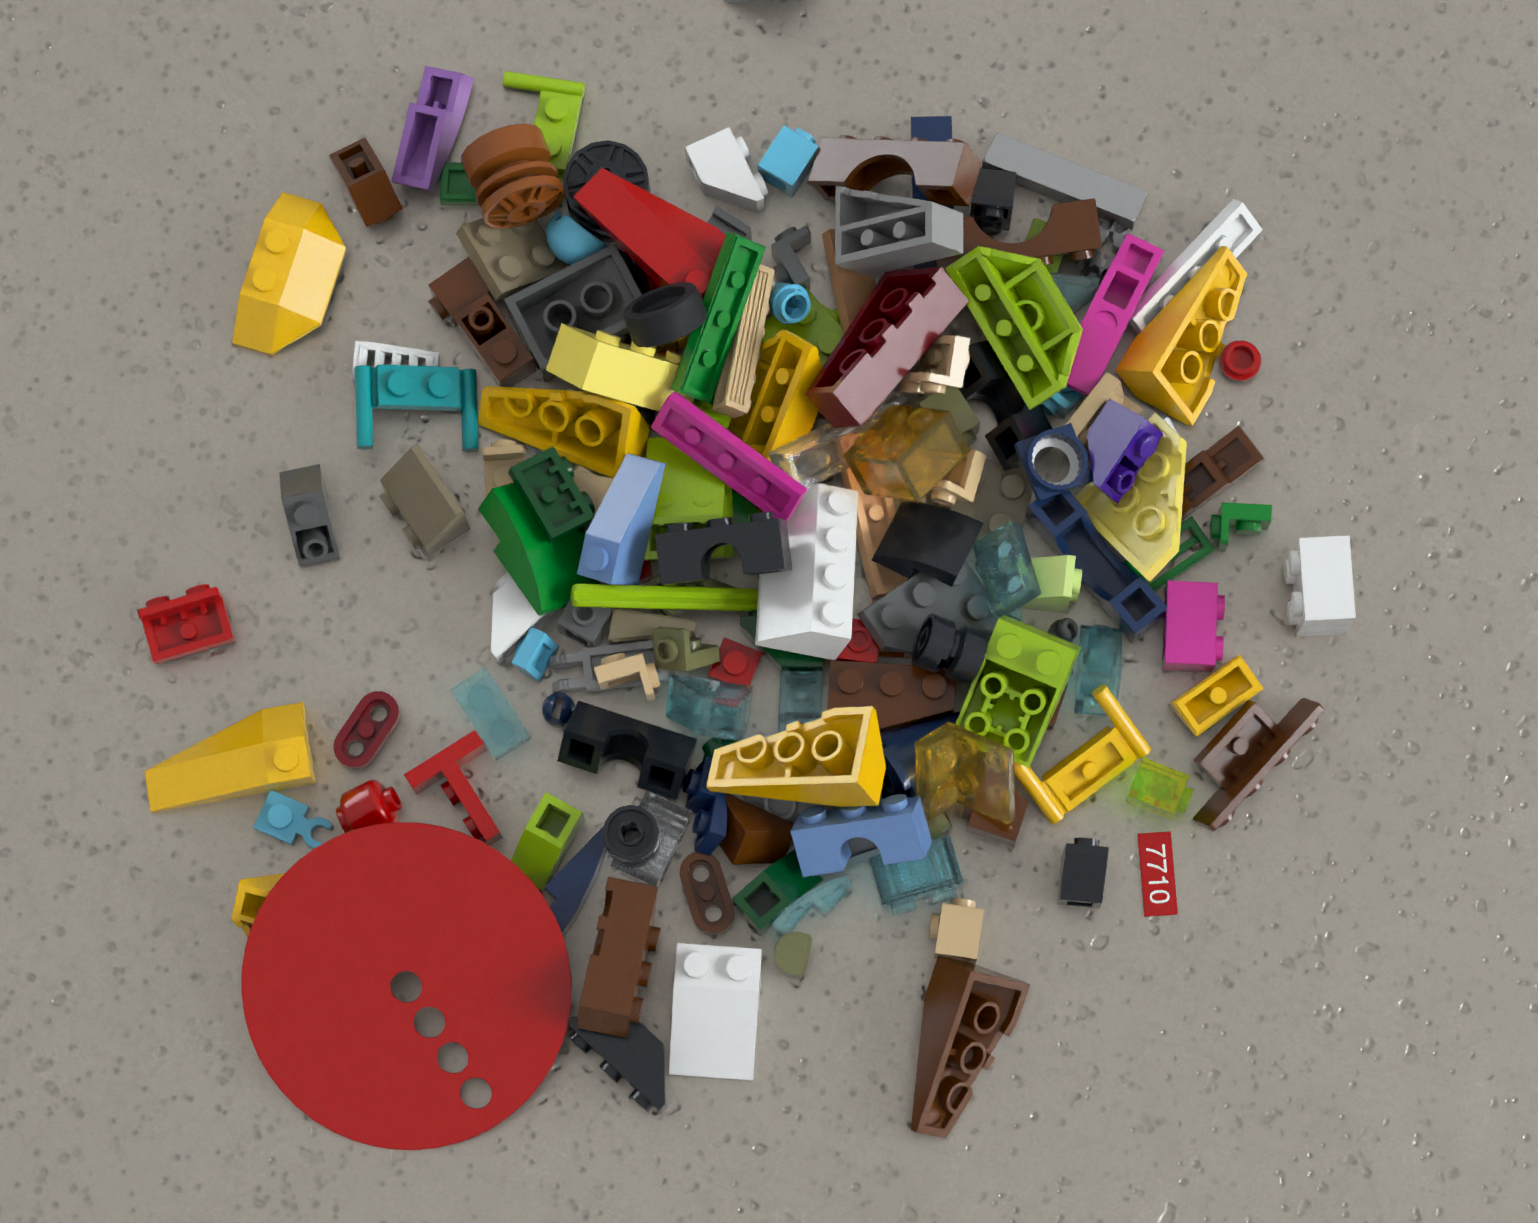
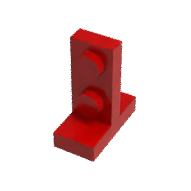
(457, 788)

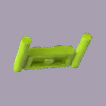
(556, 112)

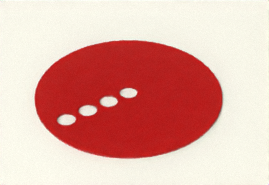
(390, 905)

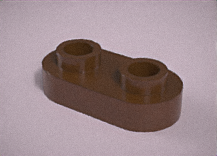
(707, 894)

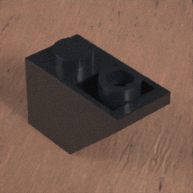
(993, 200)
(1082, 873)

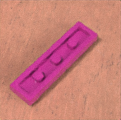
(728, 457)

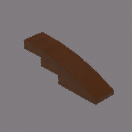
(1217, 469)

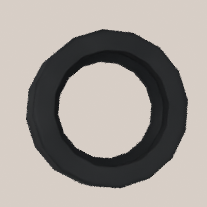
(664, 314)

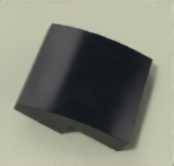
(928, 541)

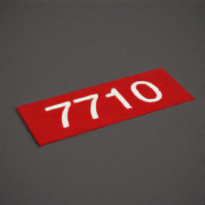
(1157, 874)

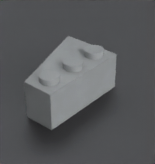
(892, 231)

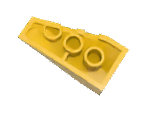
(1177, 350)
(579, 424)
(815, 762)

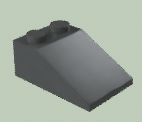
(582, 296)

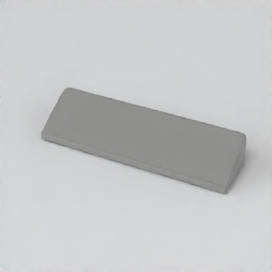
(1065, 179)

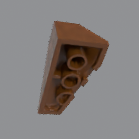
(960, 1027)

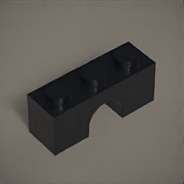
(990, 383)
(687, 551)
(602, 735)

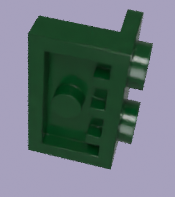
(552, 494)

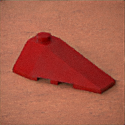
(653, 232)

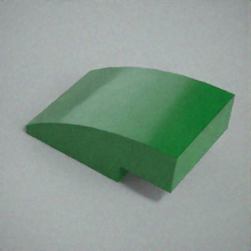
(538, 568)

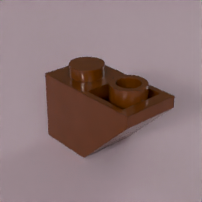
(495, 342)

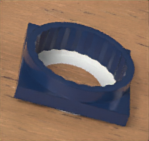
(1066, 440)

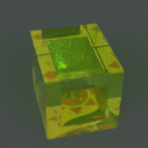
(1159, 789)

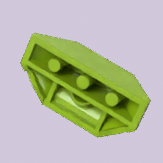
(1021, 318)

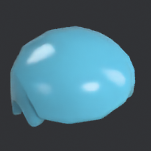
(570, 240)

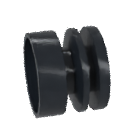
(587, 162)

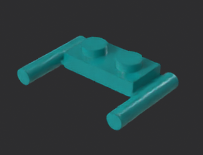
(416, 389)

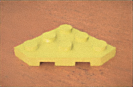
(1149, 515)

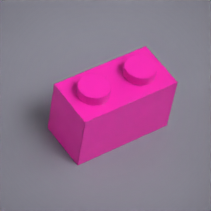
(1191, 626)

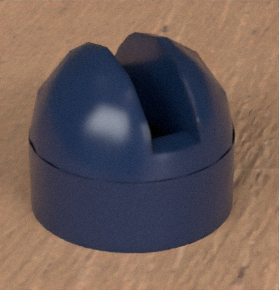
(566, 710)

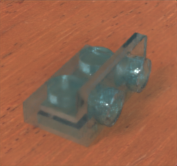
(1006, 570)

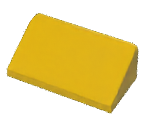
(1216, 695)

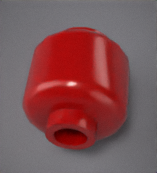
(368, 806)

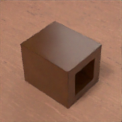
(457, 290)

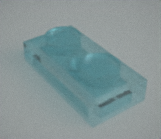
(490, 713)

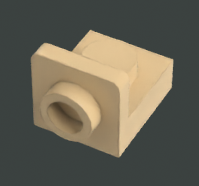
(498, 461)

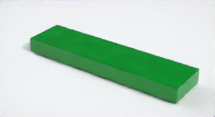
(724, 305)

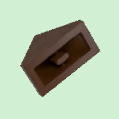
(754, 834)

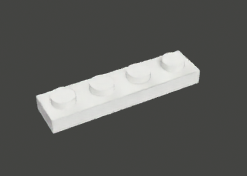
(1230, 228)

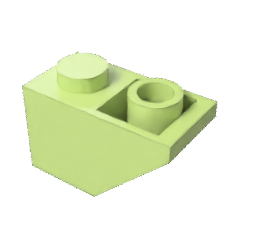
(1058, 583)

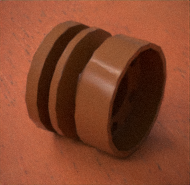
(512, 176)

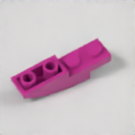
(1112, 311)

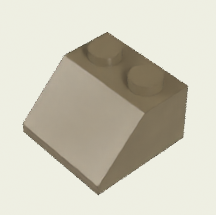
(423, 501)

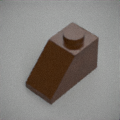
(366, 182)

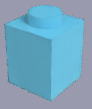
(788, 160)

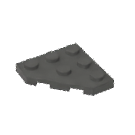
(901, 612)

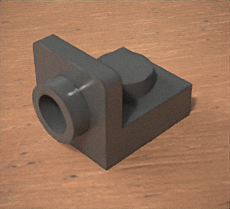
(583, 624)

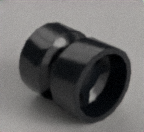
(954, 650)
(631, 836)

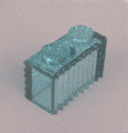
(912, 881)

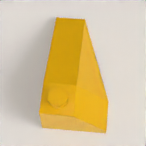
(238, 762)

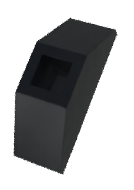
(635, 1059)

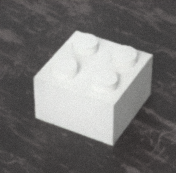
(1321, 586)

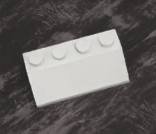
(813, 603)

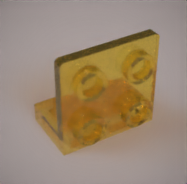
(965, 770)

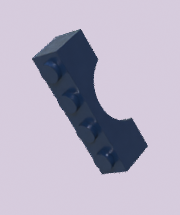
(1111, 583)

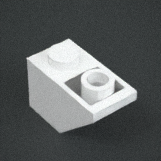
(723, 170)

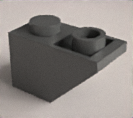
(308, 515)

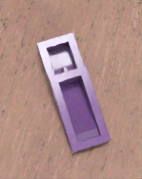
(431, 127)

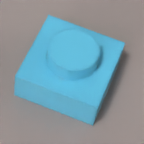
(533, 654)

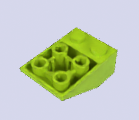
(686, 495)
(1018, 687)

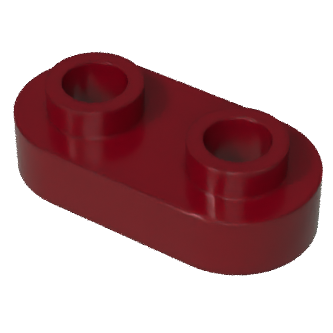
(365, 730)

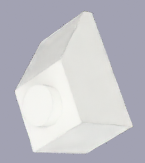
(511, 618)

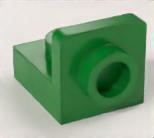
(1246, 518)

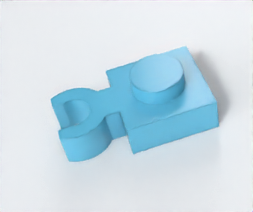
(286, 820)

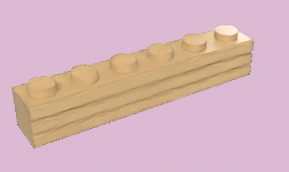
(738, 372)

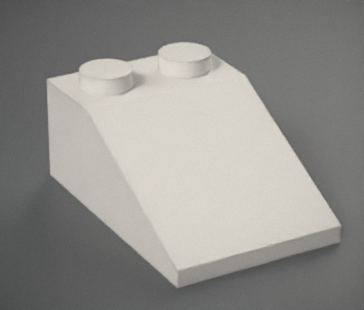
(715, 1011)

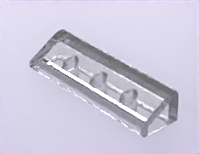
(822, 450)

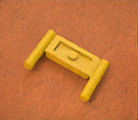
(1089, 765)

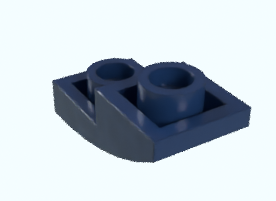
(708, 806)

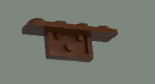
(1246, 753)

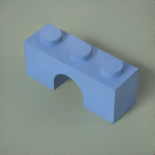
(894, 826)

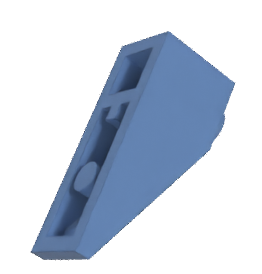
(622, 525)

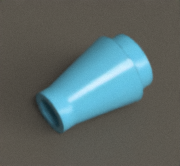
(789, 302)

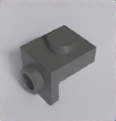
(788, 266)

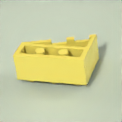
(613, 368)

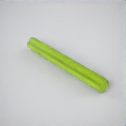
(664, 597)

